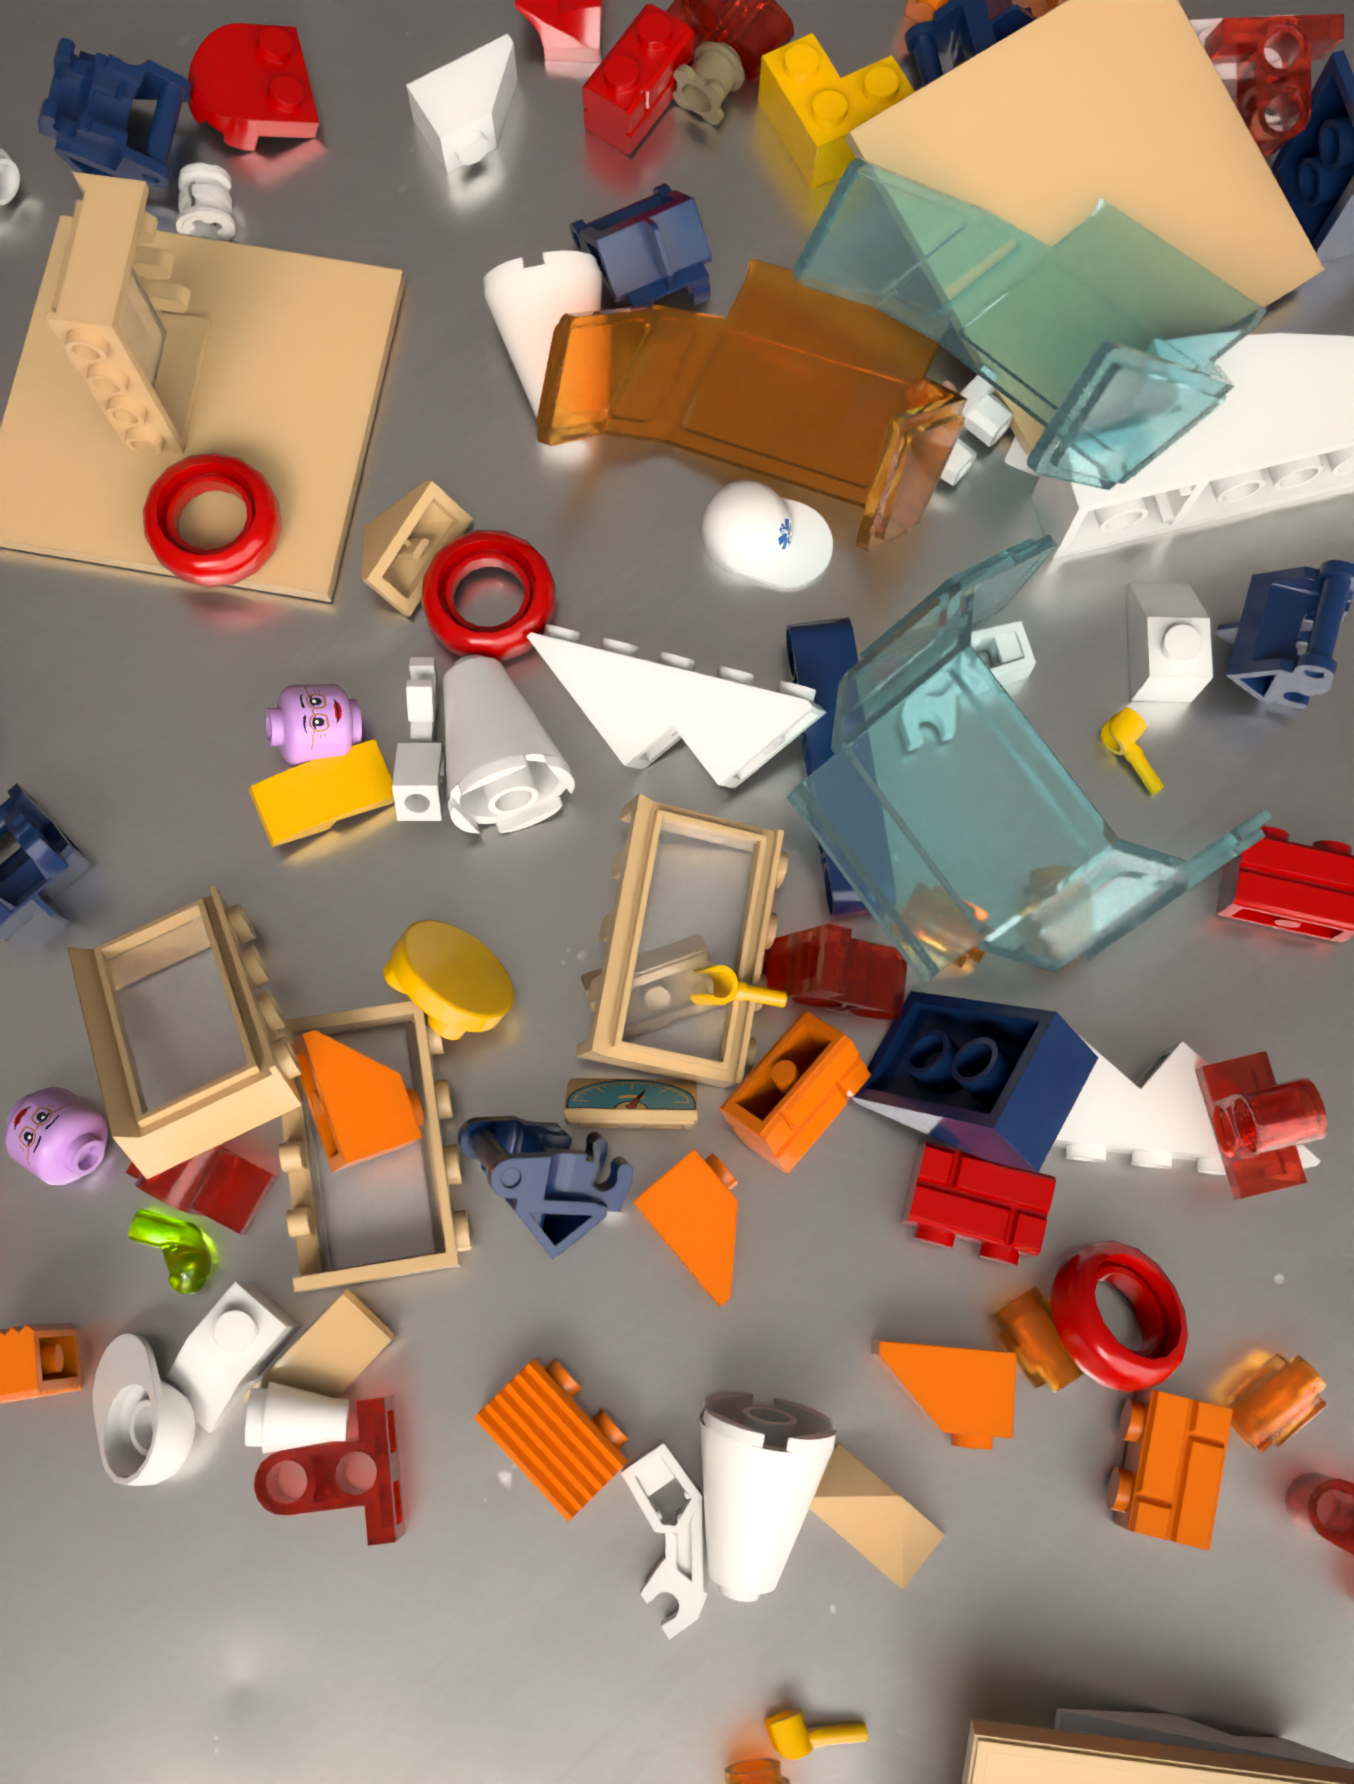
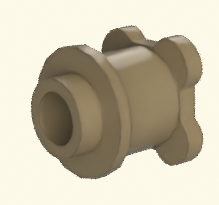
(708, 80)

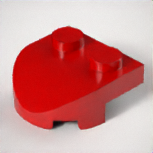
(252, 84)

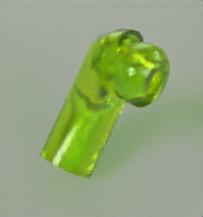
(181, 1247)

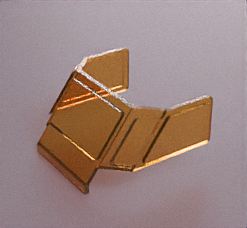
(777, 388)

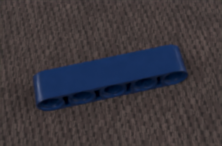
(819, 659)

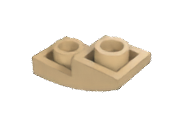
(331, 1350)

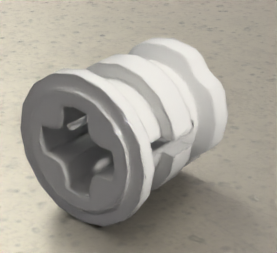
(205, 202)

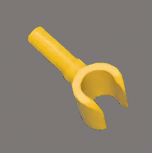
(1120, 737)
(729, 988)
(793, 1739)

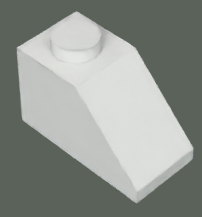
(466, 103)
(1167, 642)
(230, 1351)

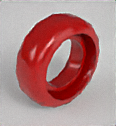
(206, 474)
(474, 552)
(1088, 1337)

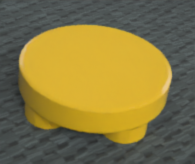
(450, 978)

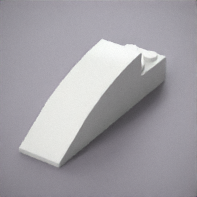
(1270, 443)

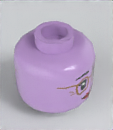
(313, 723)
(56, 1135)

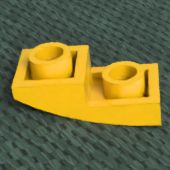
(322, 792)

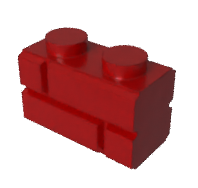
(636, 79)
(1292, 886)
(977, 1202)

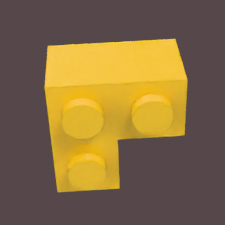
(818, 108)

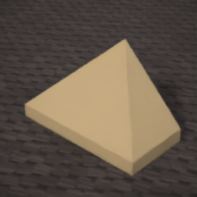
(404, 541)
(874, 1517)

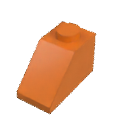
(355, 1102)
(697, 1219)
(955, 1388)

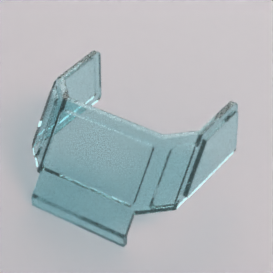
(1090, 337)
(963, 814)

